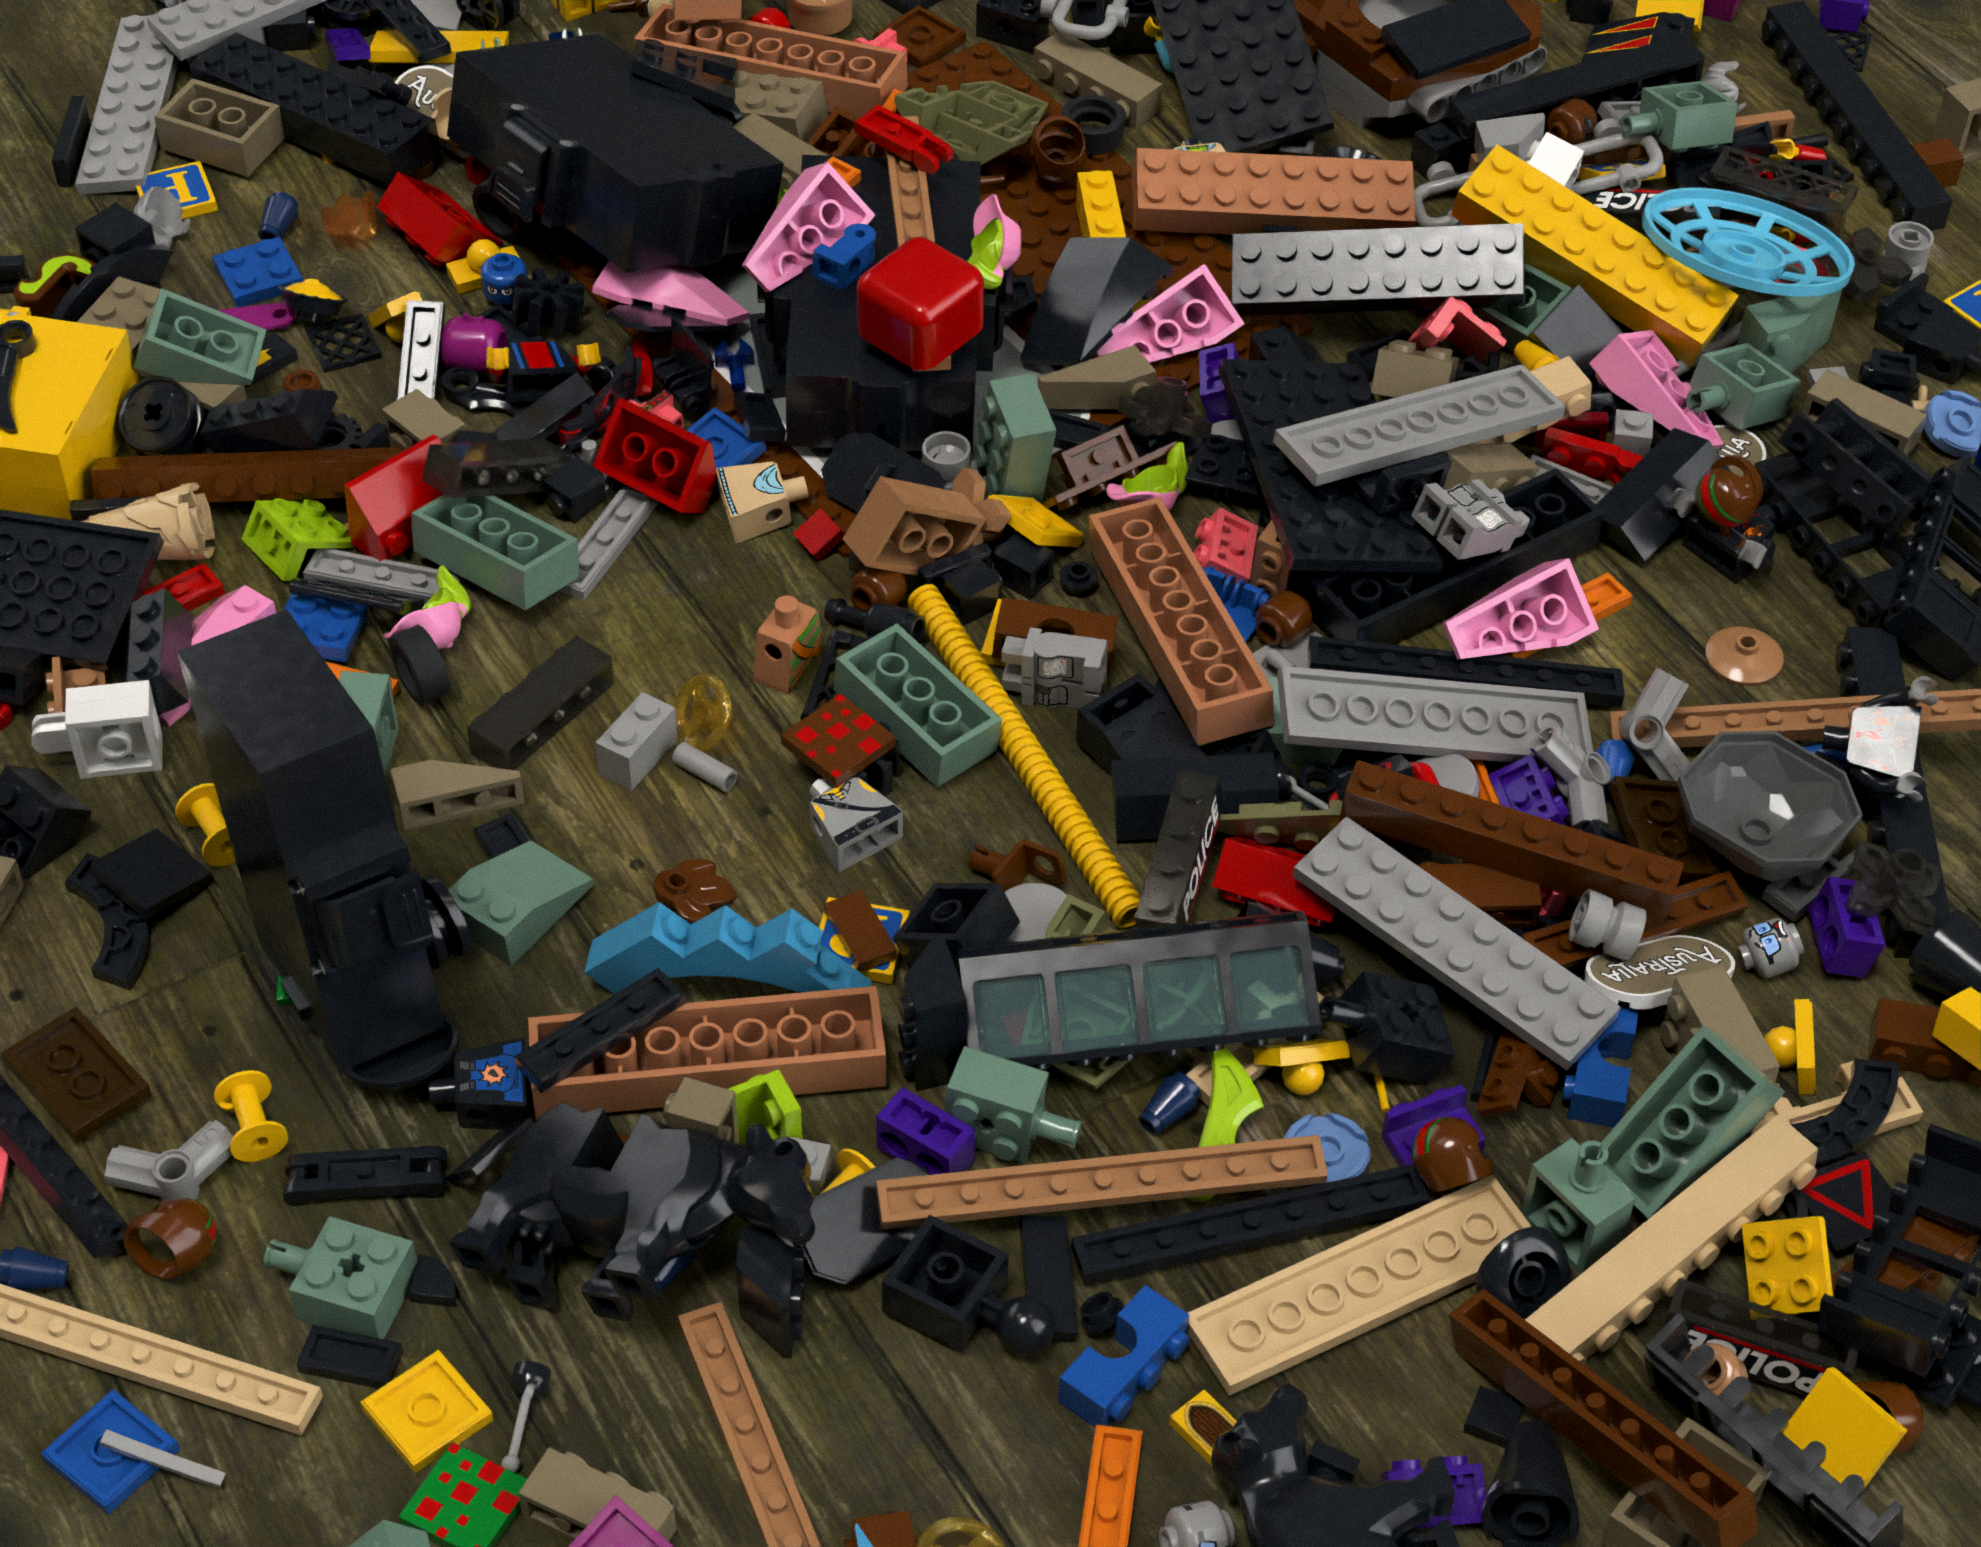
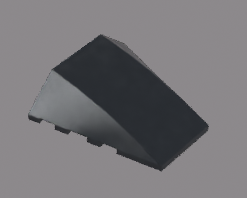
(1087, 294)

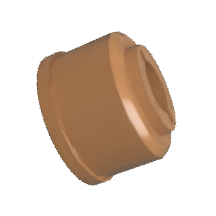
(820, 16)

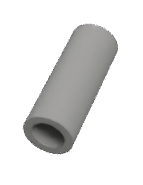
(704, 766)

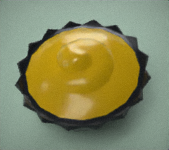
(311, 300)

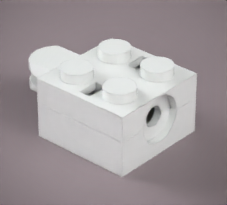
(106, 727)

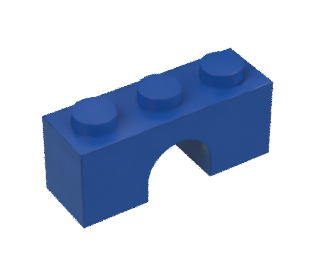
(1599, 1088)
(1105, 1387)

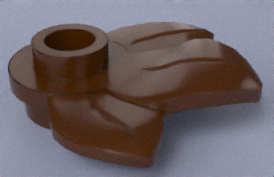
(693, 889)

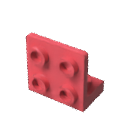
(1460, 326)

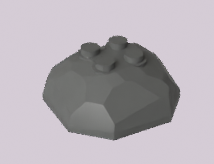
(1767, 804)

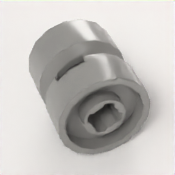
(1911, 243)
(948, 454)
(1614, 927)

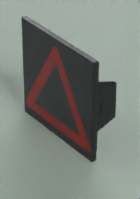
(1848, 1199)

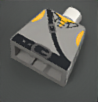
(852, 821)

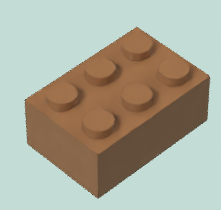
(911, 526)

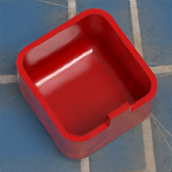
(920, 303)

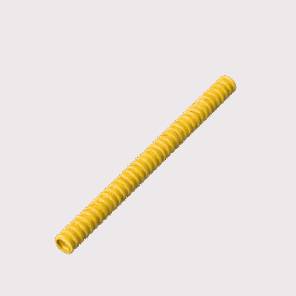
(1030, 759)

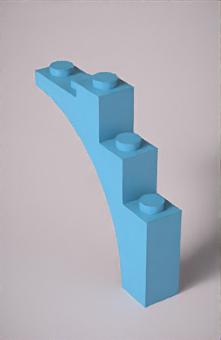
(720, 944)

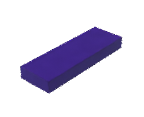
(347, 44)

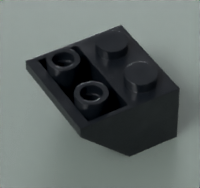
(37, 818)
(771, 1287)

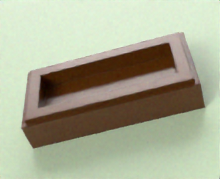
(860, 931)

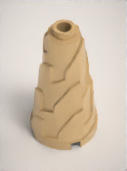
(176, 514)

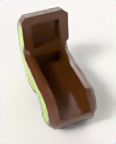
(52, 282)

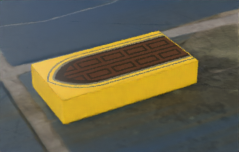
(1201, 1422)

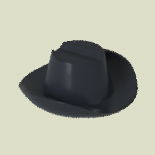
(1525, 1270)

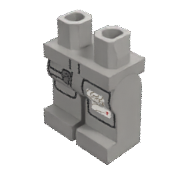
(1469, 515)
(1055, 668)

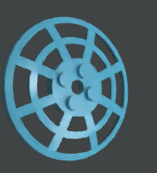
(1744, 253)

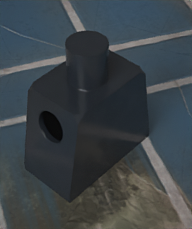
(1945, 346)

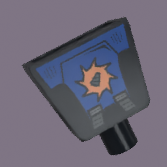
(485, 1086)

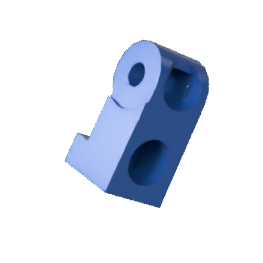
(846, 257)

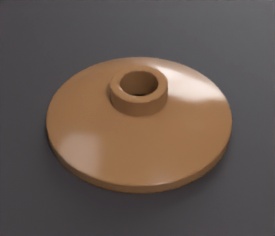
(1744, 656)

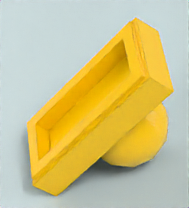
(466, 272)
(393, 316)
(1797, 1046)
(1301, 1061)

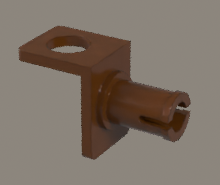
(1016, 865)

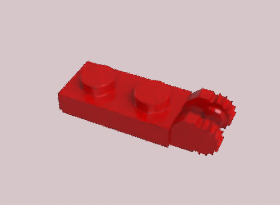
(904, 138)
(1587, 455)

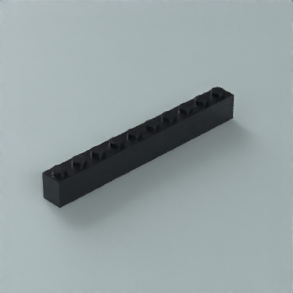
(1855, 116)
(1869, 668)

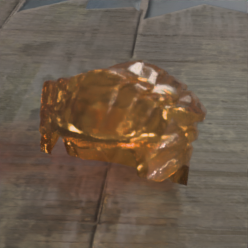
(351, 216)

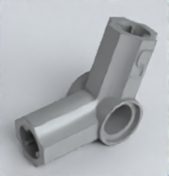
(1657, 706)
(1577, 774)
(174, 1171)

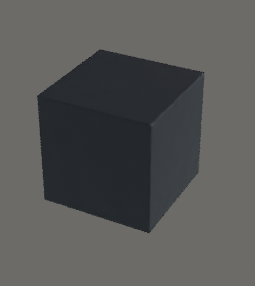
(112, 232)

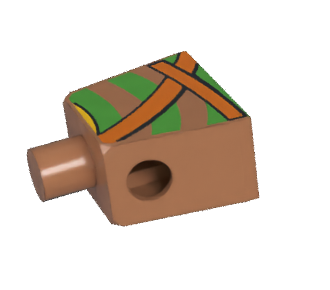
(787, 644)

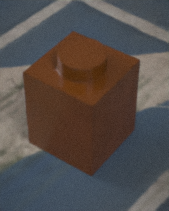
(1941, 159)

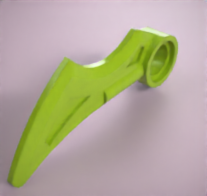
(1231, 1102)

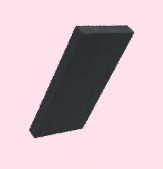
(1454, 35)

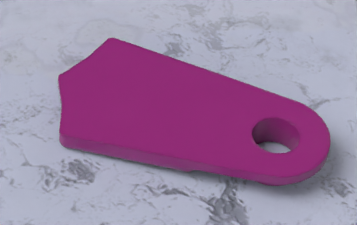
(264, 316)

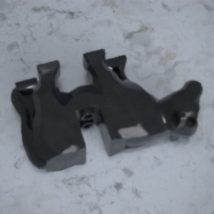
(629, 1203)
(1291, 1507)

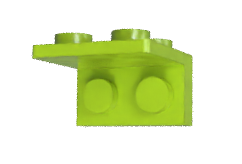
(285, 529)
(767, 1102)

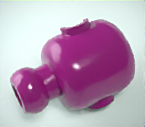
(466, 342)

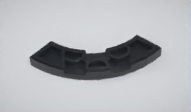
(138, 264)
(125, 930)
(1858, 1114)

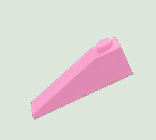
(809, 214)
(671, 288)
(1178, 320)
(1644, 375)
(1524, 614)
(224, 615)

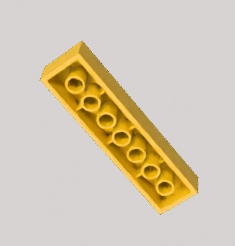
(1600, 253)

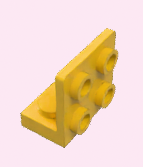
(1787, 1263)

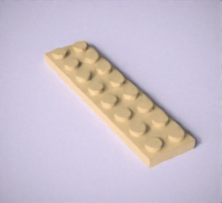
(1353, 1286)

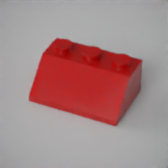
(432, 219)
(657, 458)
(383, 501)
(1266, 875)

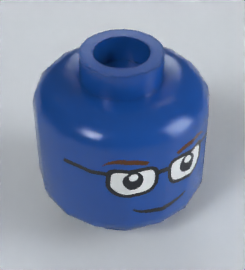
(499, 277)

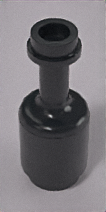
(877, 618)

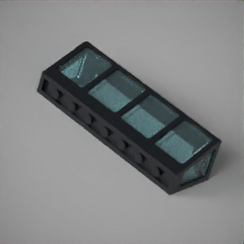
(1142, 991)

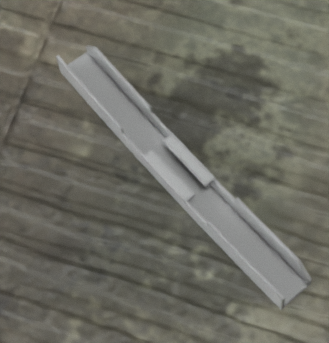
(162, 1459)

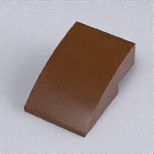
(838, 138)

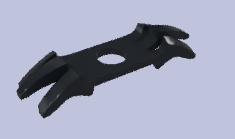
(622, 385)

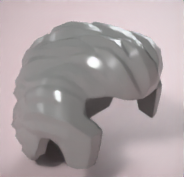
(1716, 78)
(163, 213)

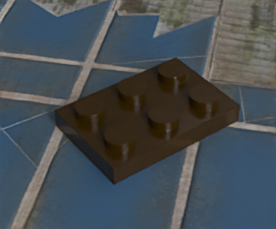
(1655, 823)
(76, 1074)

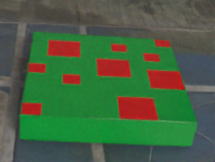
(464, 1500)

